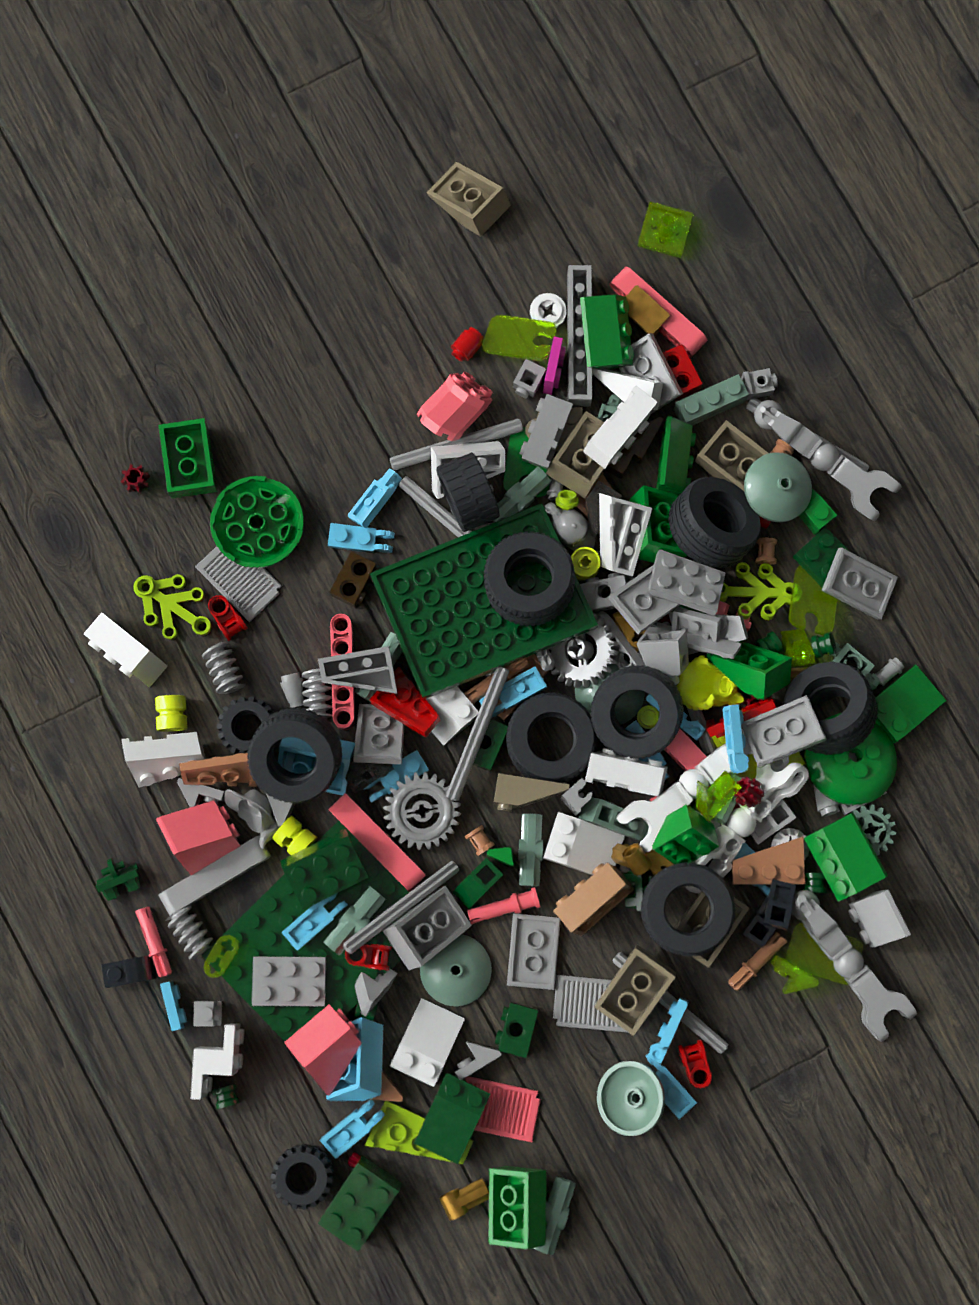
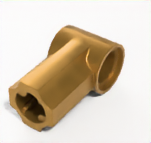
(631, 857)
(461, 1200)

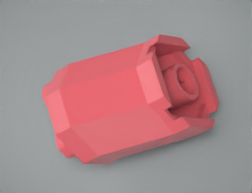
(455, 406)

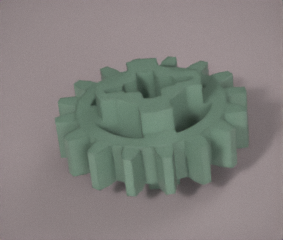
(867, 821)

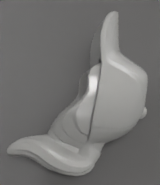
(570, 527)
(256, 811)

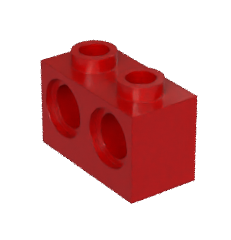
(684, 370)

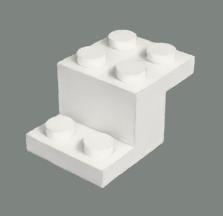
(216, 1061)

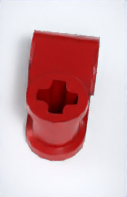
(228, 620)
(371, 957)
(695, 1062)

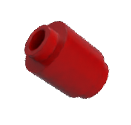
(467, 344)

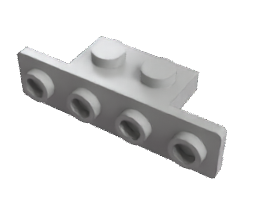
(702, 632)

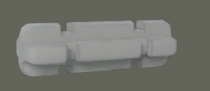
(545, 660)

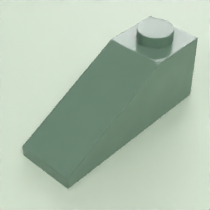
(605, 814)

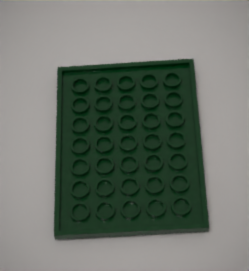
(445, 615)
(261, 936)

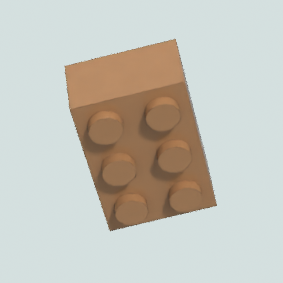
(593, 898)

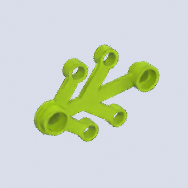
(759, 591)
(169, 603)

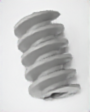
(222, 668)
(316, 693)
(190, 932)

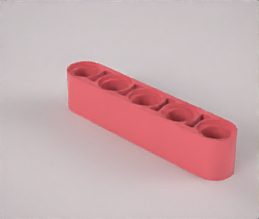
(676, 327)
(338, 706)
(686, 753)
(377, 842)

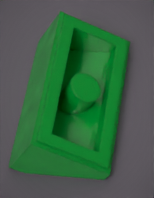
(501, 855)

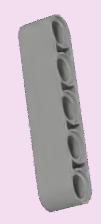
(214, 876)

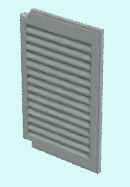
(242, 586)
(576, 1002)

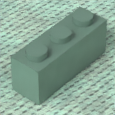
(711, 401)

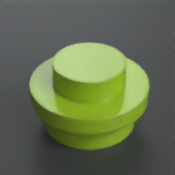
(567, 499)
(648, 717)

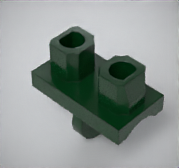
(640, 882)
(108, 884)

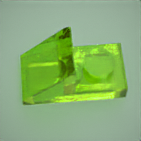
(797, 647)
(713, 798)
(798, 978)

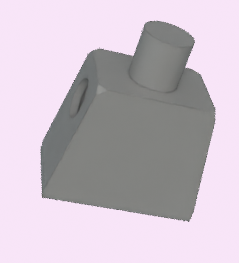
(665, 652)

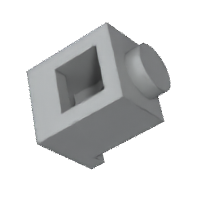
(532, 372)
(754, 388)
(207, 1013)

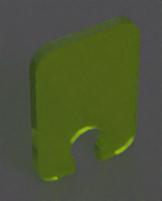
(515, 337)
(809, 598)
(809, 957)

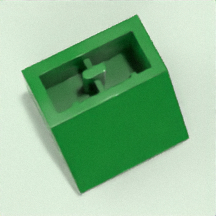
(685, 836)

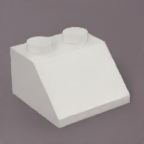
(454, 712)

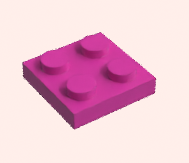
(553, 372)

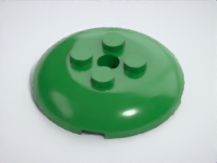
(250, 500)
(857, 781)

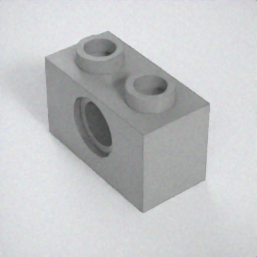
(593, 588)

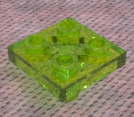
(667, 221)

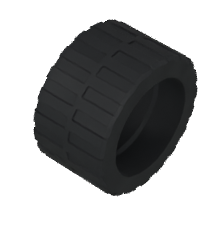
(468, 492)

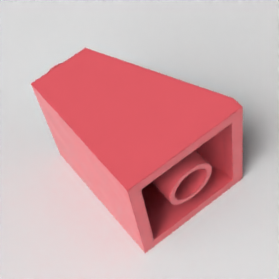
(199, 835)
(325, 1047)

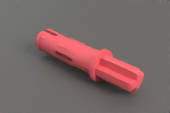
(154, 941)

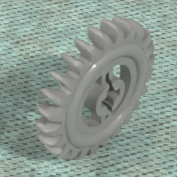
(585, 672)
(399, 814)

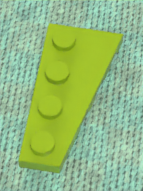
(399, 1131)

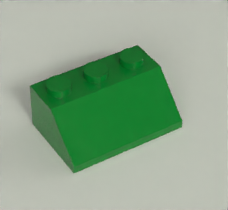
(607, 331)
(675, 456)
(658, 530)
(845, 857)

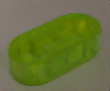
(216, 953)

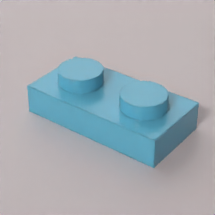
(175, 1015)

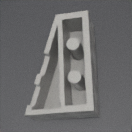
(546, 431)
(360, 669)

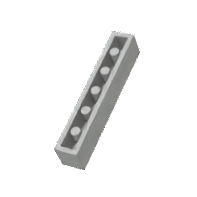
(577, 371)

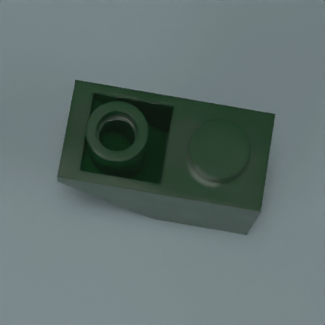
(477, 883)

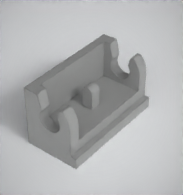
(574, 800)

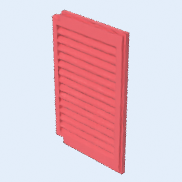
(509, 1110)

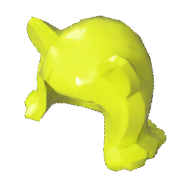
(706, 686)

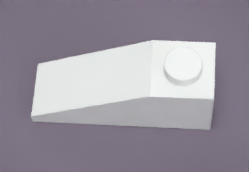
(622, 384)

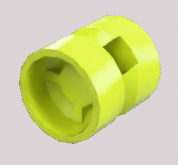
(586, 563)
(171, 713)
(293, 836)

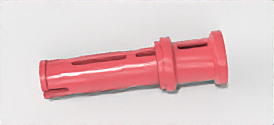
(515, 903)

